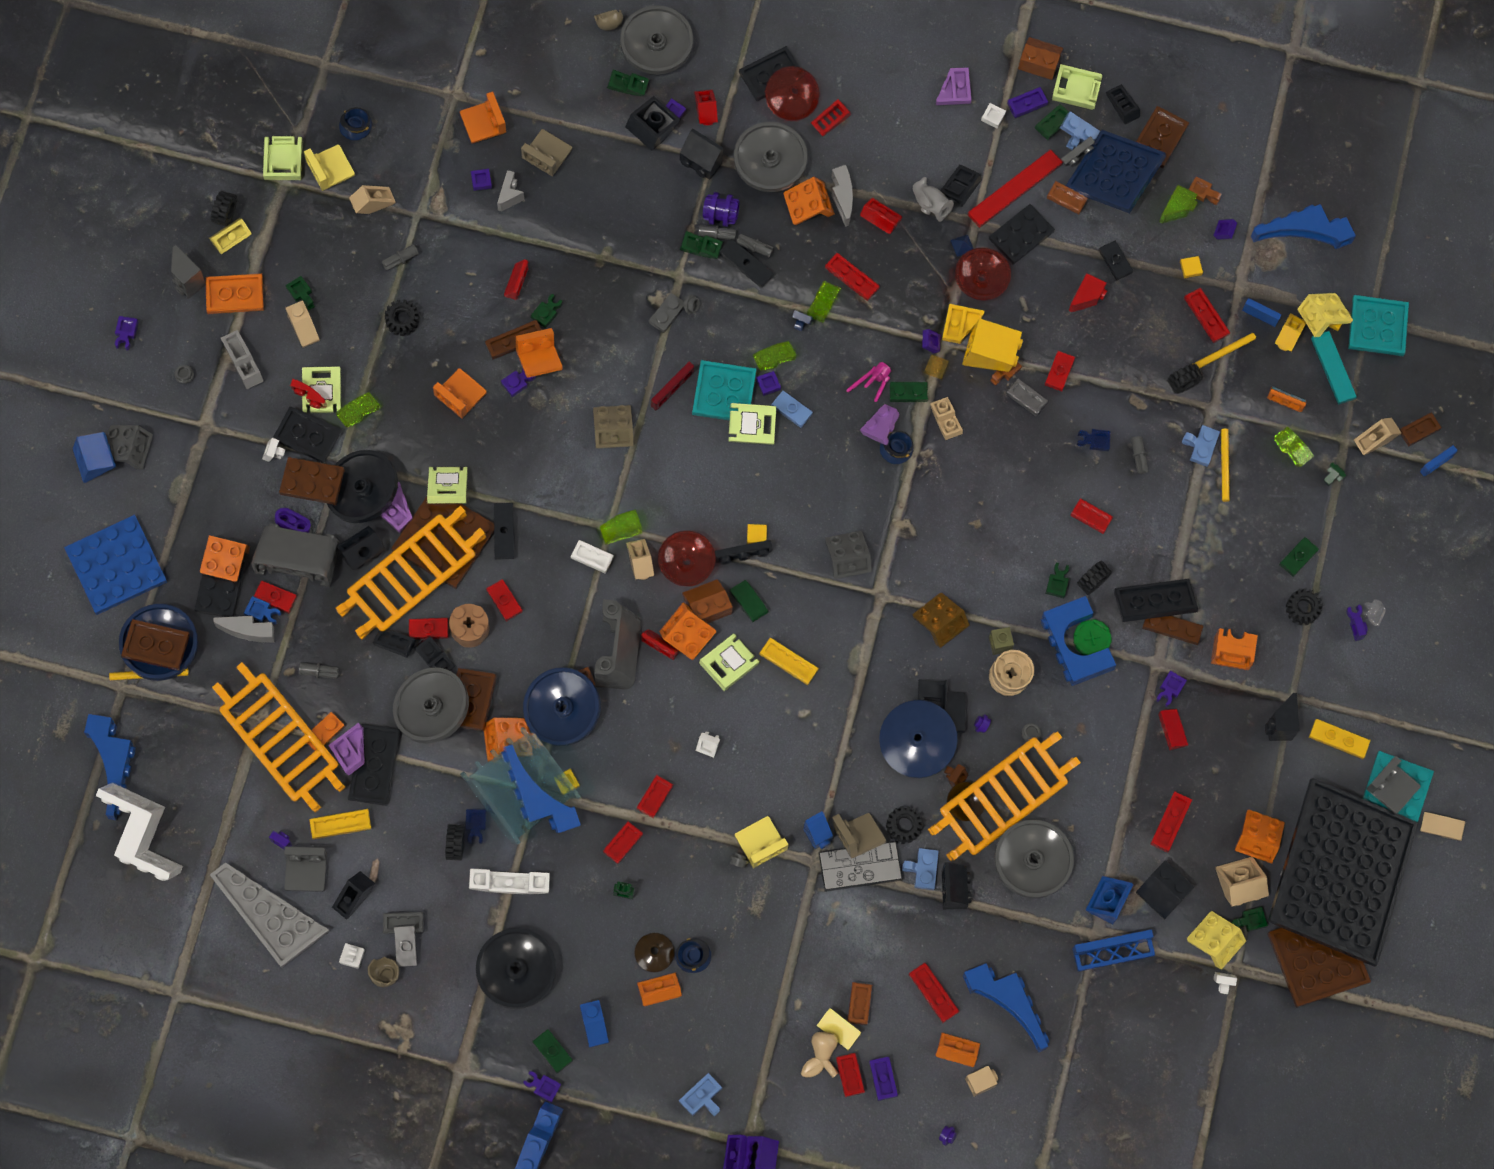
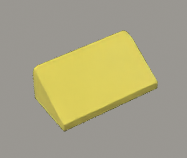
(230, 235)
(840, 1028)

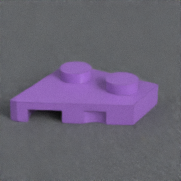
(955, 88)
(881, 424)
(398, 513)
(350, 749)

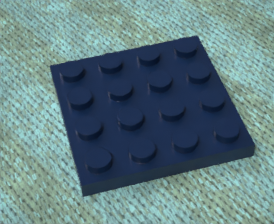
(1116, 171)

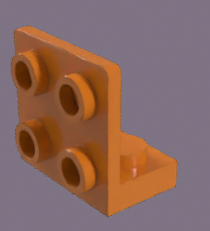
(484, 120)
(808, 200)
(538, 353)
(459, 393)
(223, 558)
(687, 631)
(500, 729)
(1260, 836)

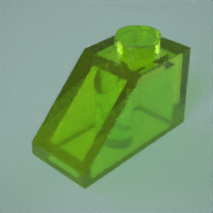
(1179, 204)
(621, 527)

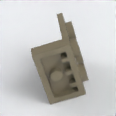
(546, 152)
(613, 426)
(858, 834)

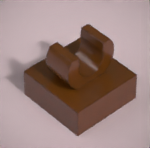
(956, 775)

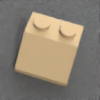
(1242, 881)

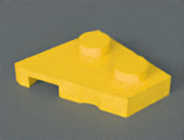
(960, 322)

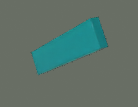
(1333, 368)

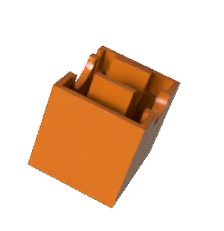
(1232, 651)

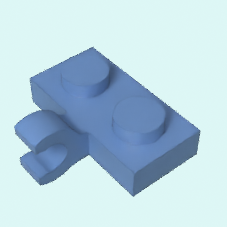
(1078, 129)
(1203, 444)
(924, 869)
(701, 1096)

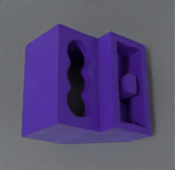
(740, 1150)

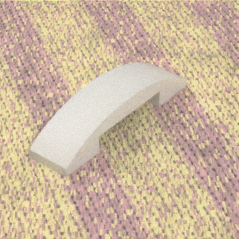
(509, 882)

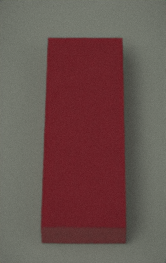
(672, 386)

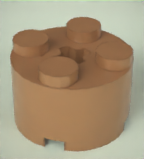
(466, 615)

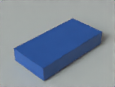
(1261, 312)
(1438, 461)

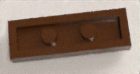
(506, 342)
(1174, 628)

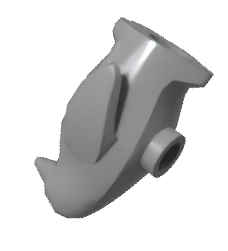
(932, 200)

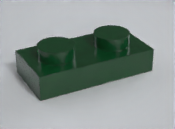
(908, 392)

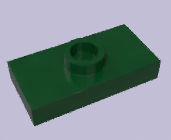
(1051, 123)
(1299, 556)
(552, 1051)

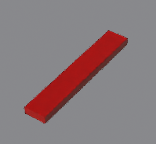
(1015, 188)

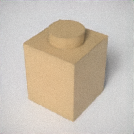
(981, 1080)

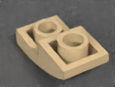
(946, 418)
(1442, 826)

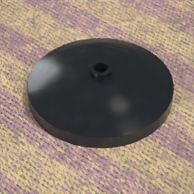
(366, 486)
(513, 950)

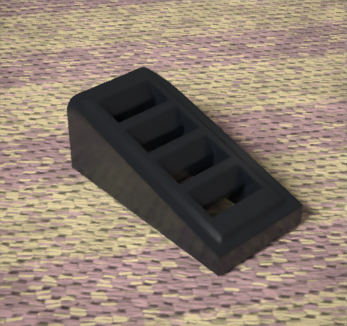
(1128, 114)

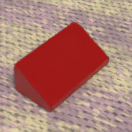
(880, 215)
(516, 279)
(658, 643)
(1173, 729)

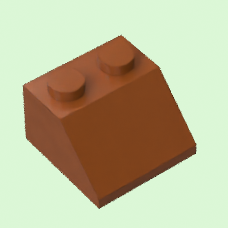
(1040, 58)
(708, 601)

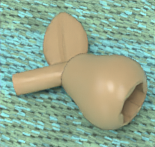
(823, 1046)

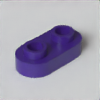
(293, 521)

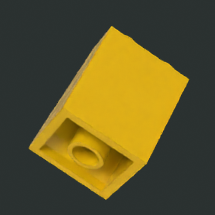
(992, 346)

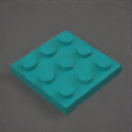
(1378, 325)
(720, 386)
(1420, 774)

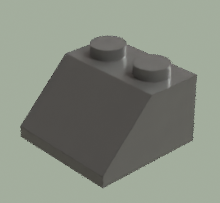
(185, 274)

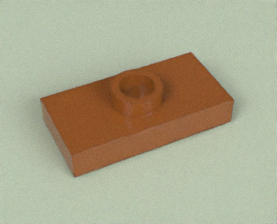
(1067, 197)
(859, 1003)

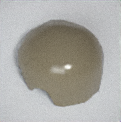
(609, 20)
(383, 972)

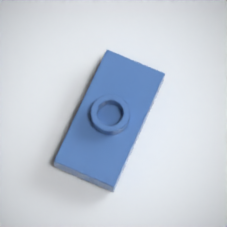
(792, 409)

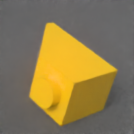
(1290, 333)

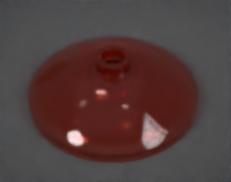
(786, 103)
(985, 264)
(690, 547)

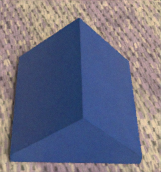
(93, 455)
(1109, 898)

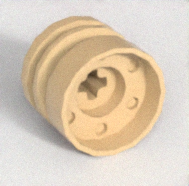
(1020, 667)

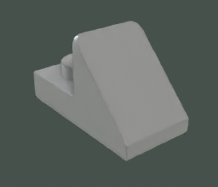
(508, 194)

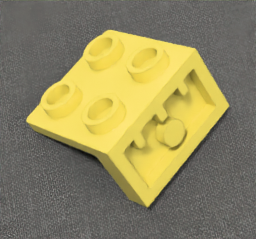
(329, 166)
(1323, 310)
(761, 842)
(1217, 939)

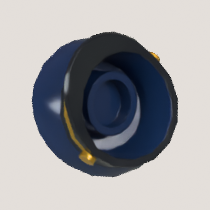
(355, 123)
(898, 448)
(693, 955)

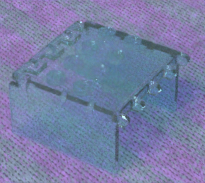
(496, 790)

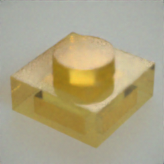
(936, 367)

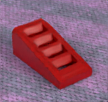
(834, 123)

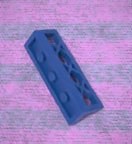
(1110, 943)

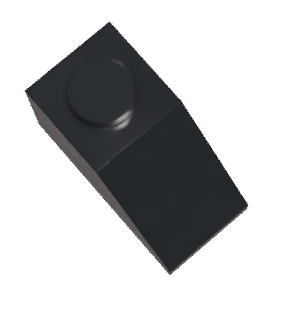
(353, 894)

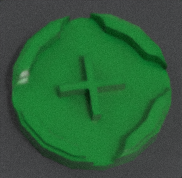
(1091, 637)

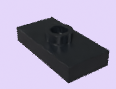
(1115, 260)
(394, 642)

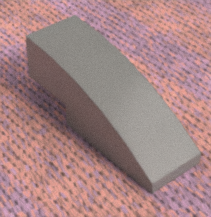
(842, 192)
(242, 359)
(246, 628)

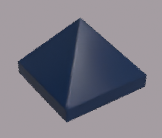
(961, 245)

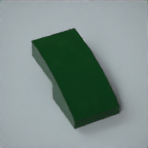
(627, 84)
(701, 246)
(749, 601)

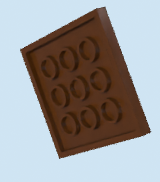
(465, 528)
(1314, 969)

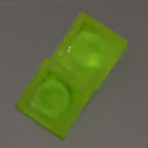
(823, 301)
(773, 355)
(357, 408)
(1296, 448)

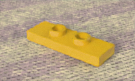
(788, 661)
(1339, 738)
(340, 824)

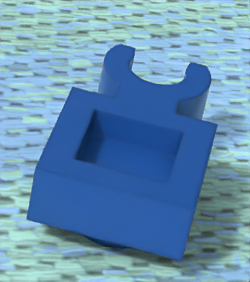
(260, 609)

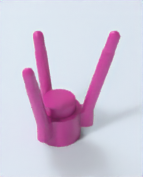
(878, 373)

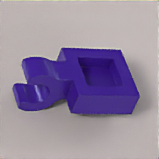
(1358, 627)

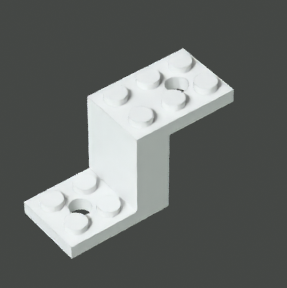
(139, 831)

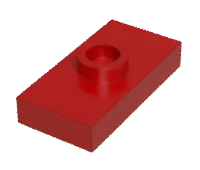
(1059, 371)
(1091, 516)
(275, 596)
(504, 600)
(434, 627)
(654, 796)
(622, 842)
(850, 1075)

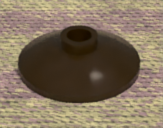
(972, 801)
(654, 962)

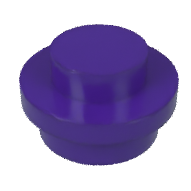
(982, 723)
(947, 1135)

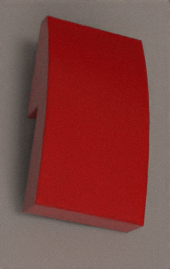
(313, 397)

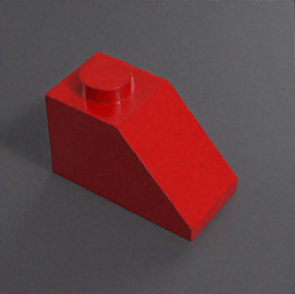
(706, 107)
(1088, 293)

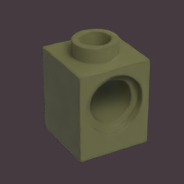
(1001, 640)

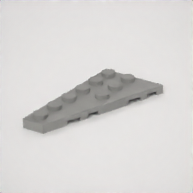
(274, 921)

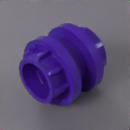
(721, 209)

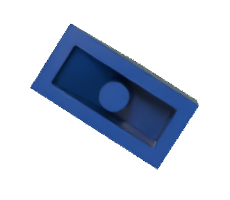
(818, 831)
(594, 1023)

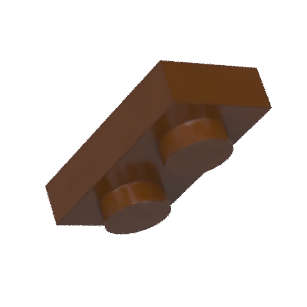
(1420, 429)

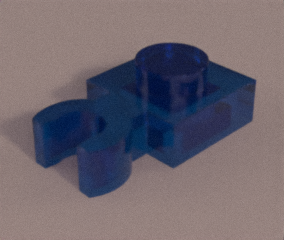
(1097, 439)
(475, 822)

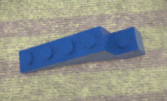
(1310, 224)
(114, 753)
(534, 800)
(1009, 995)
(539, 1136)

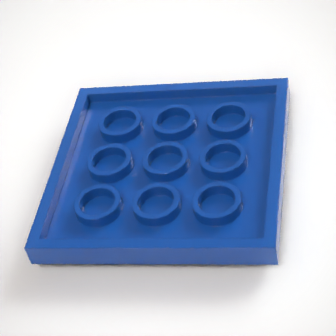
(115, 564)

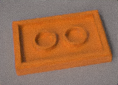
(234, 293)

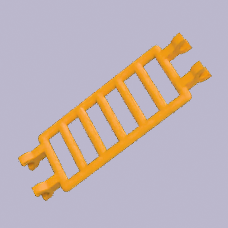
(375, 621)
(296, 721)
(990, 776)

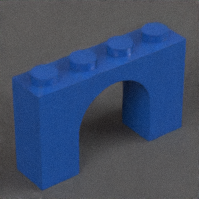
(1076, 667)

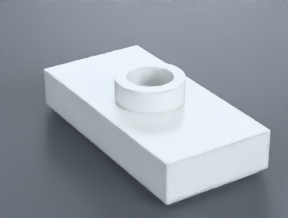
(592, 556)

